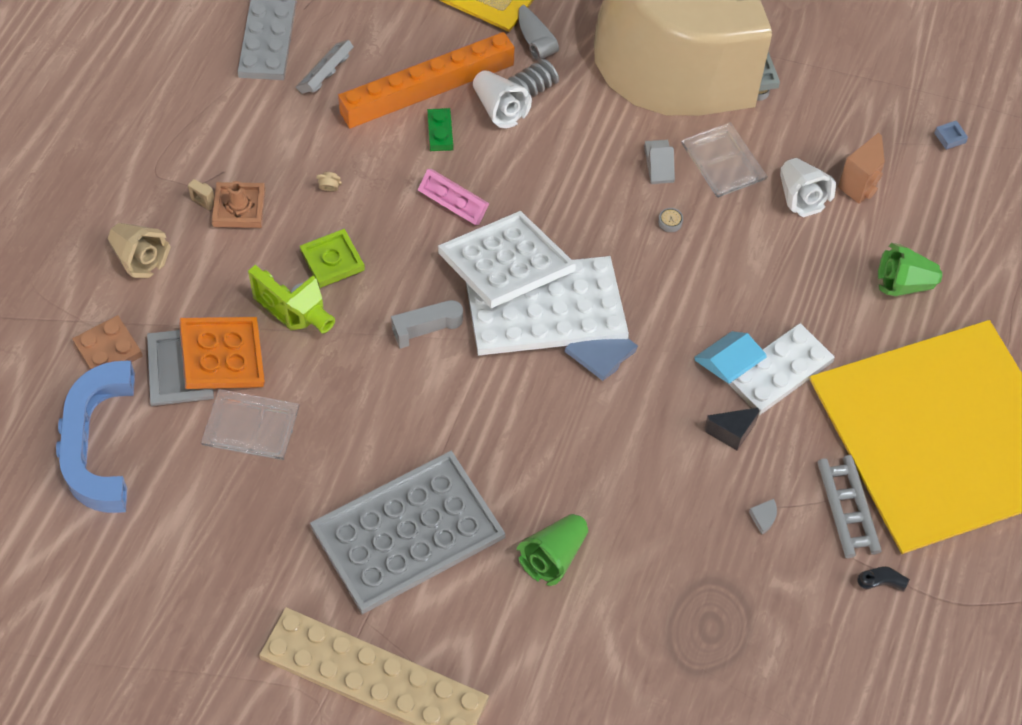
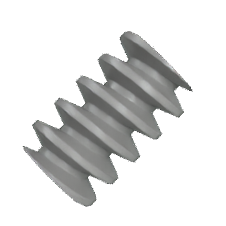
(536, 77)

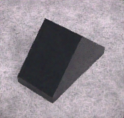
(732, 426)

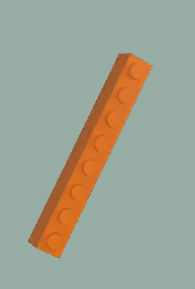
(425, 80)

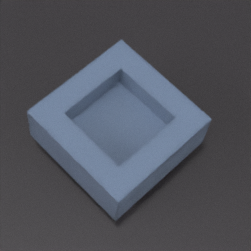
(951, 135)

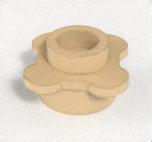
(329, 181)

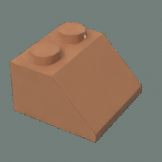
(863, 170)

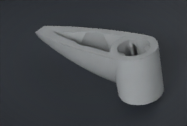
(540, 39)

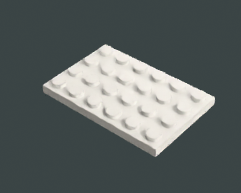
(553, 315)

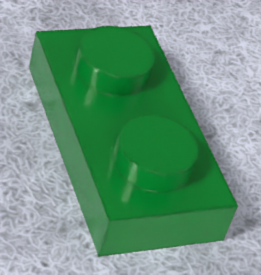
(440, 129)

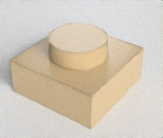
(201, 194)

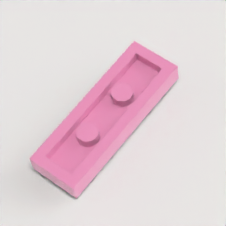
(453, 196)

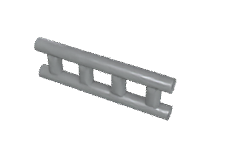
(841, 519)

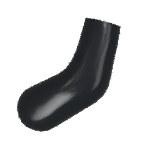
(882, 576)

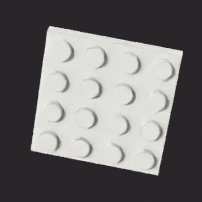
(506, 259)

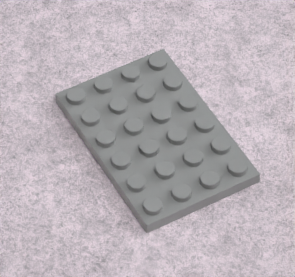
(407, 531)

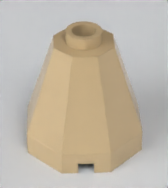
(139, 248)

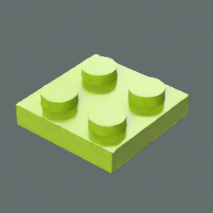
(332, 258)

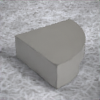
(764, 515)

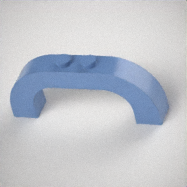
(92, 388)

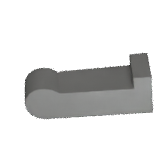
(426, 320)

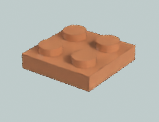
(107, 344)

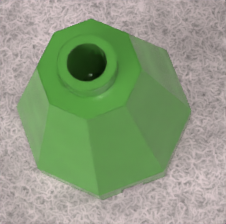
(906, 271)

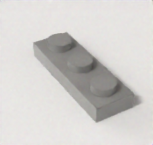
(325, 67)

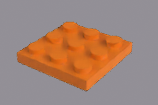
(221, 352)

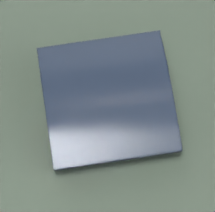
(603, 355)

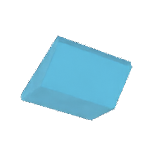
(731, 356)

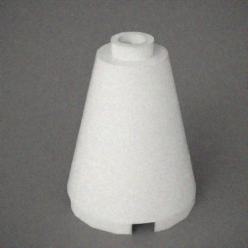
(502, 98)

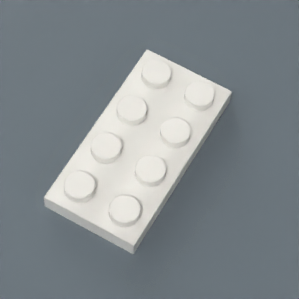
(786, 368)

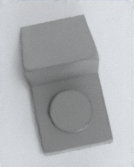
(660, 161)

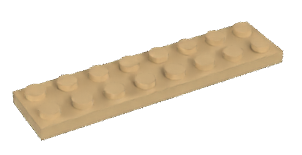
(370, 674)

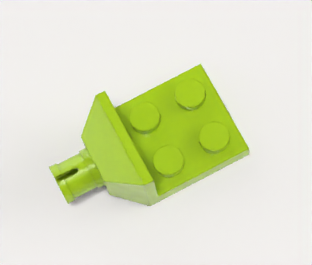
(293, 309)

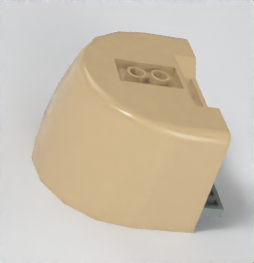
(685, 54)

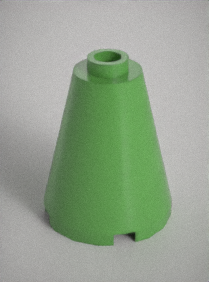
(552, 549)

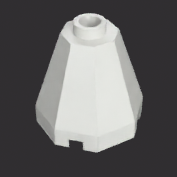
(806, 187)

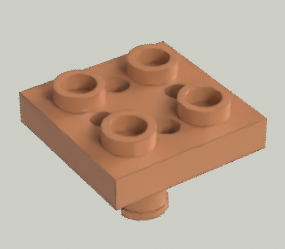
(238, 200)

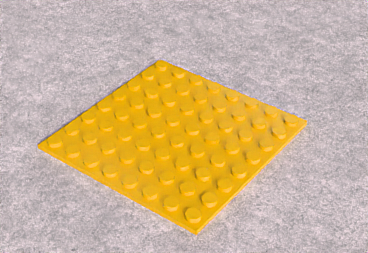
(933, 432)

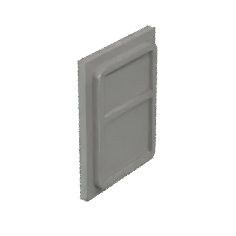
(167, 371)

